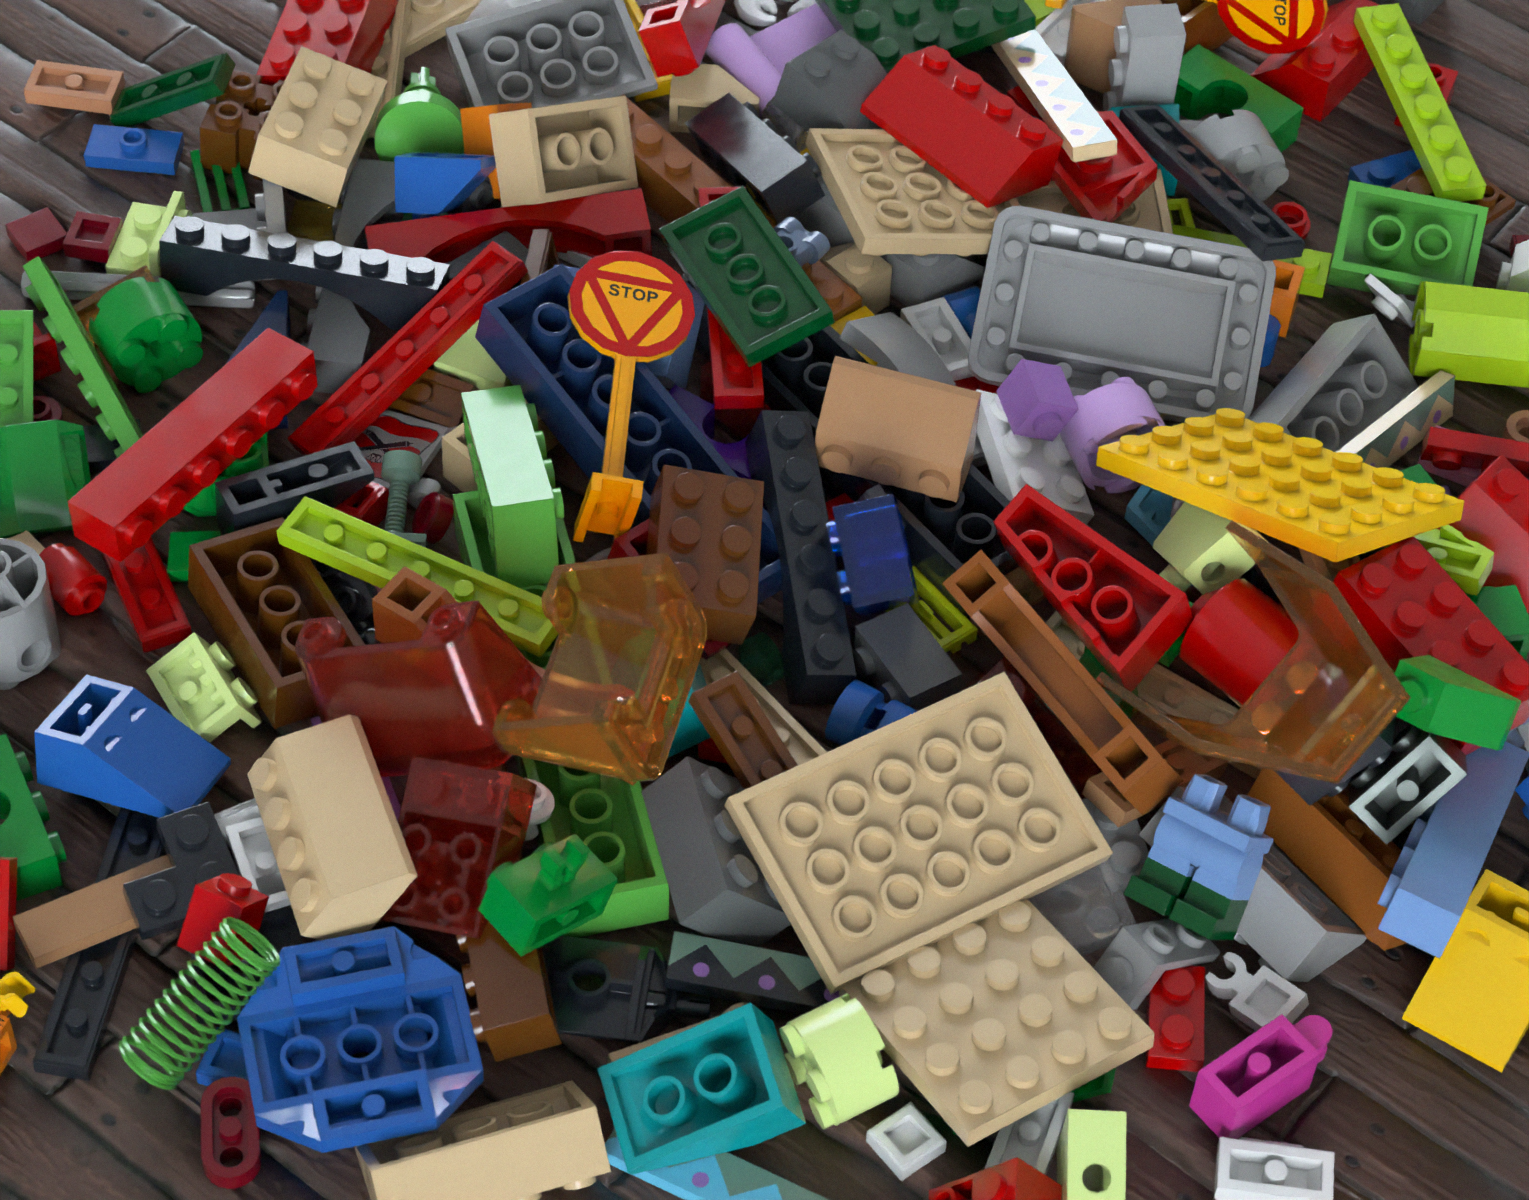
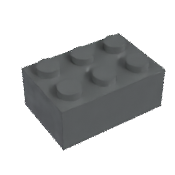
(706, 859)

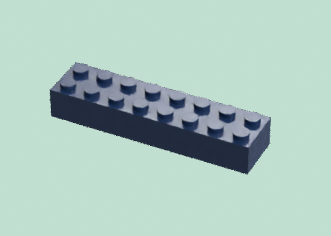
(571, 389)

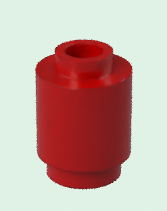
(73, 579)

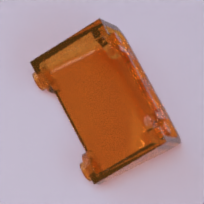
(615, 671)

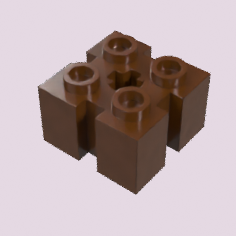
(235, 121)

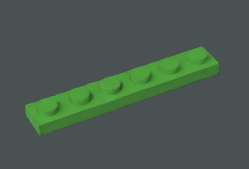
(82, 356)

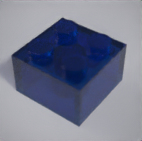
(874, 555)

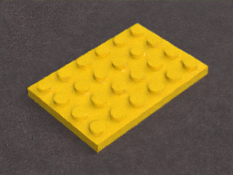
(1281, 484)

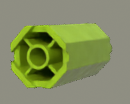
(1470, 334)

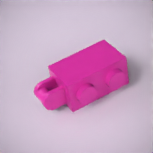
(1260, 1075)

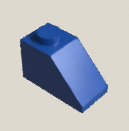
(437, 181)

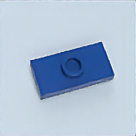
(134, 149)

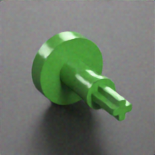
(418, 121)

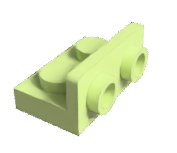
(140, 236)
(202, 689)

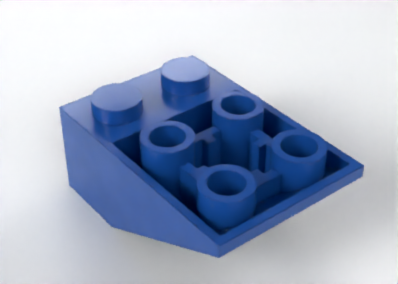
(124, 751)

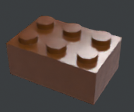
(714, 539)

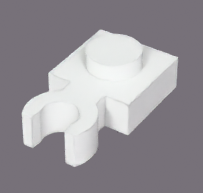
(1257, 997)

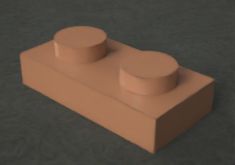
(74, 87)

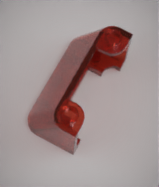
(424, 694)

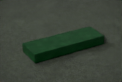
(173, 91)

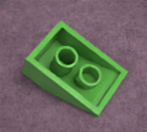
(1405, 239)

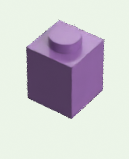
(1037, 400)

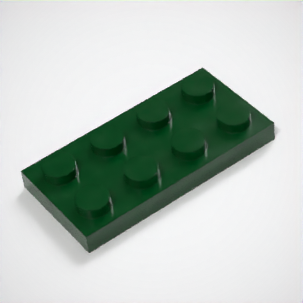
(746, 276)

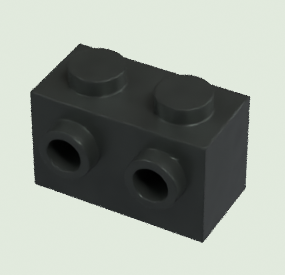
(1406, 782)

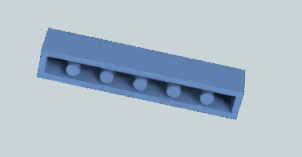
(1449, 850)

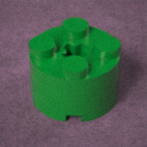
(146, 332)

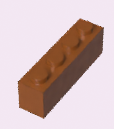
(1332, 850)

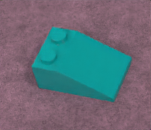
(702, 1092)

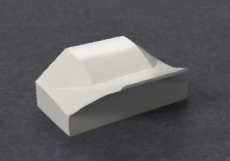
(943, 332)
(1272, 1171)

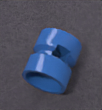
(860, 712)

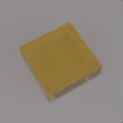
(312, 220)

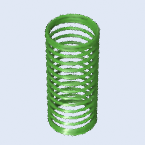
(268, 963)

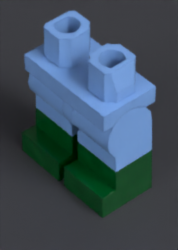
(1204, 860)

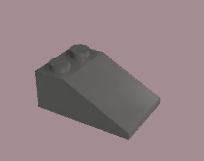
(830, 84)

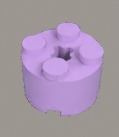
(1101, 420)

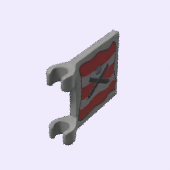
(407, 433)

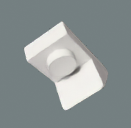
(257, 861)

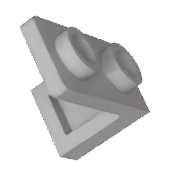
(1147, 950)

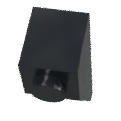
(277, 489)

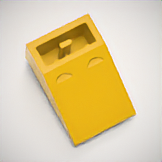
(1481, 982)

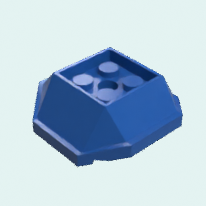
(351, 998)

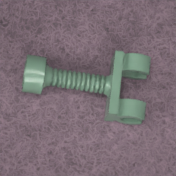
(401, 470)

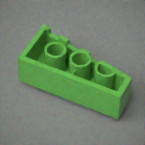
(513, 483)

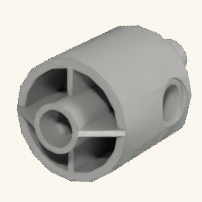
(26, 615)

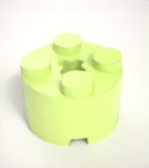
(839, 1060)

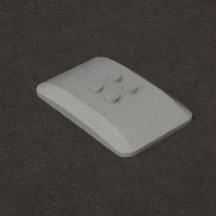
(1123, 303)

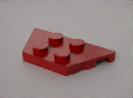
(1109, 184)

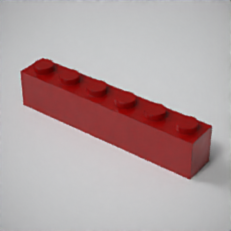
(193, 445)

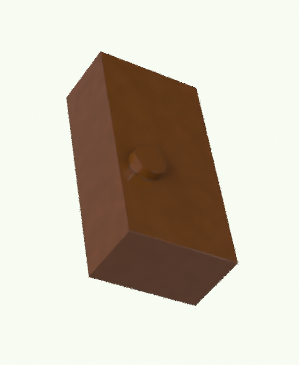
(257, 606)

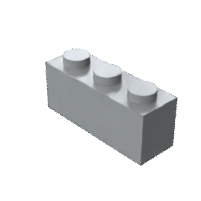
(1147, 56)

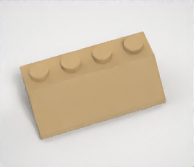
(331, 828)
(494, 1151)

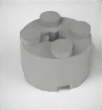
(1245, 150)

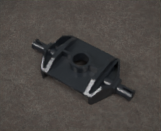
(630, 1002)

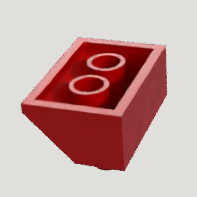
(1325, 69)
(1498, 518)

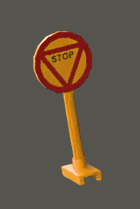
(1266, 24)
(634, 313)

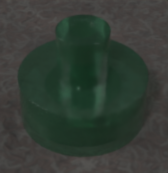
(761, 659)

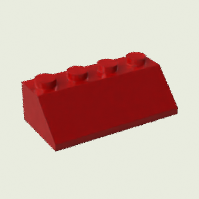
(964, 127)

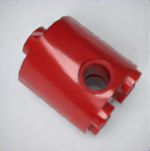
(1237, 638)

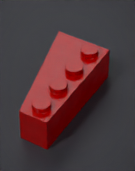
(1099, 590)

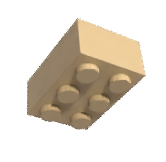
(317, 126)
(563, 151)

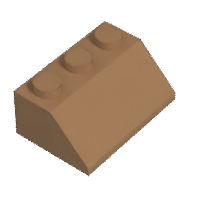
(897, 429)

